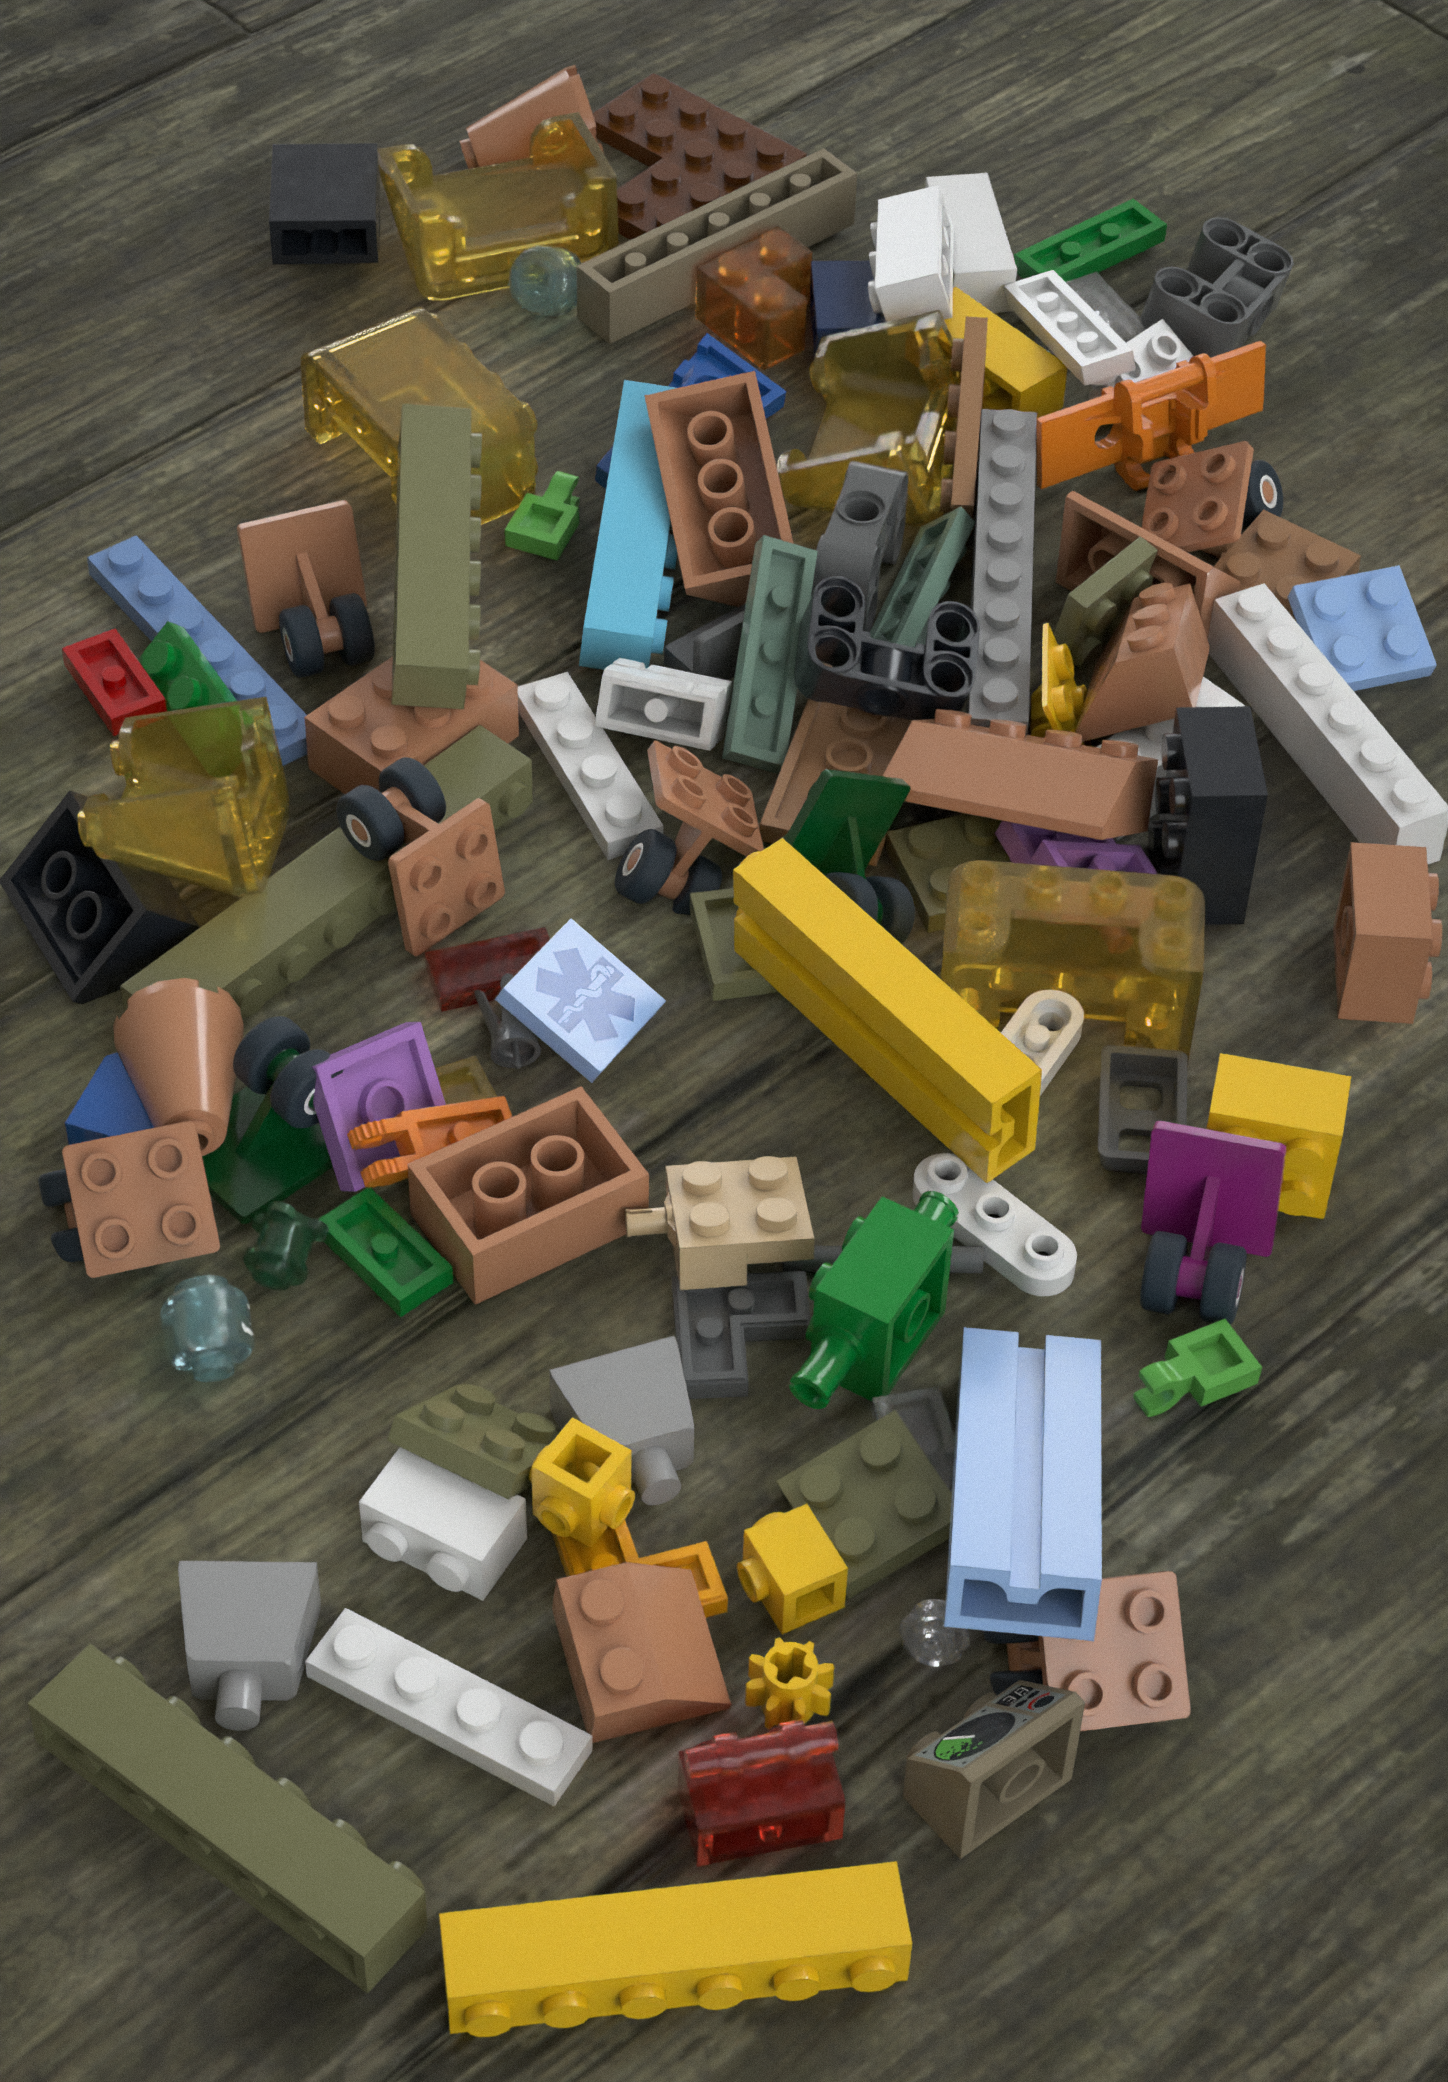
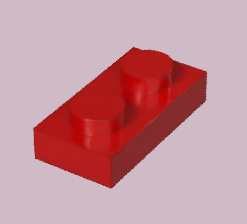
(112, 679)

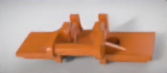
(1151, 417)

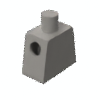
(637, 1401)
(247, 1632)

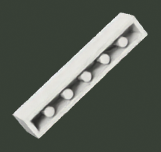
(1324, 724)

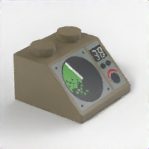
(994, 1762)

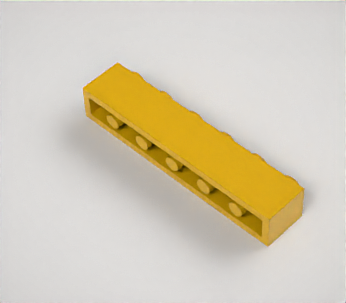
(674, 1948)

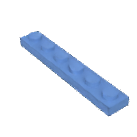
(154, 596)

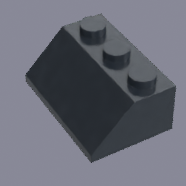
(90, 913)

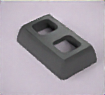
(1141, 1068)

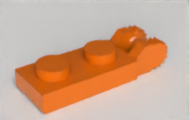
(422, 1133)

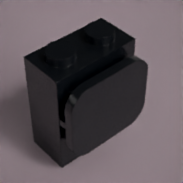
(325, 204)

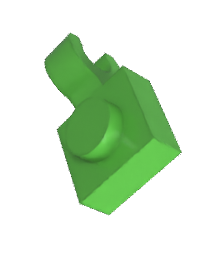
(546, 522)
(1202, 1362)

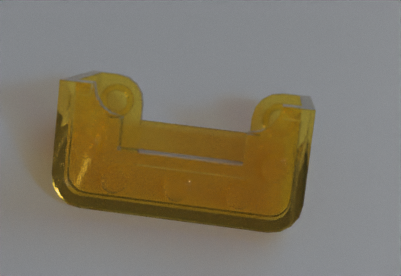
(475, 222)
(883, 409)
(198, 797)

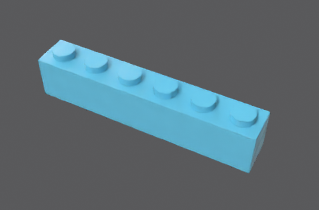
(631, 546)

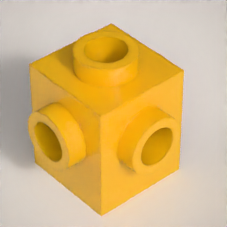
(582, 1483)

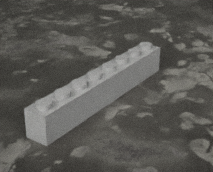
(1003, 566)

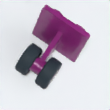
(1218, 1196)

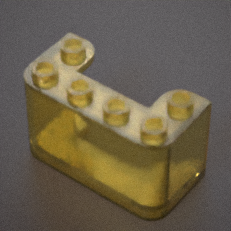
(413, 359)
(1106, 937)

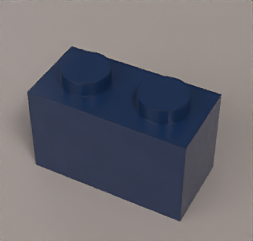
(840, 298)

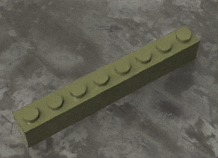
(329, 890)

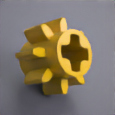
(789, 1683)

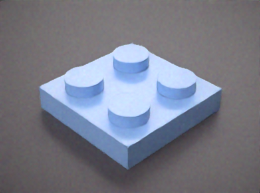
(1365, 627)

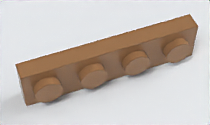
(966, 405)

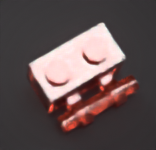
(761, 1792)

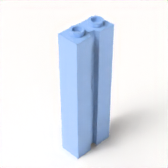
(1026, 1487)

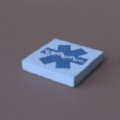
(580, 1000)

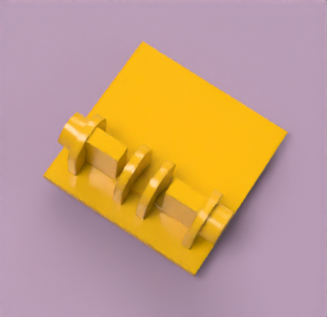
(1058, 699)

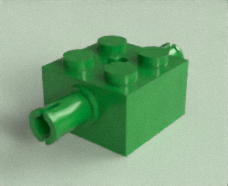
(877, 1300)

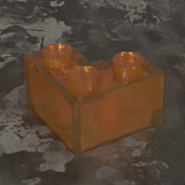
(758, 297)

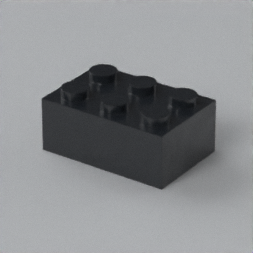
(1211, 807)

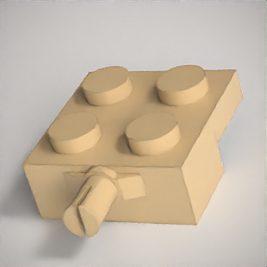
(729, 1218)

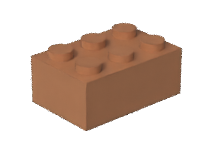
(363, 733)
(527, 1194)

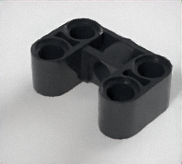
(878, 673)

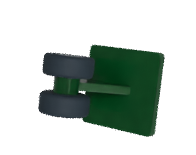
(840, 833)
(272, 1125)

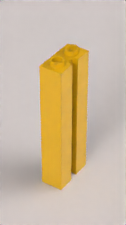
(886, 1010)

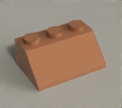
(1096, 535)
(1148, 664)

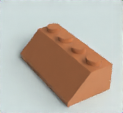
(717, 481)
(1026, 777)

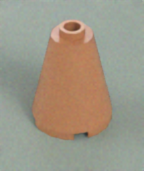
(507, 130)
(181, 1055)

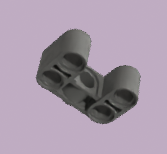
(1225, 292)
(864, 530)

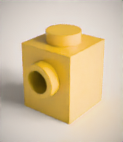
(792, 1568)

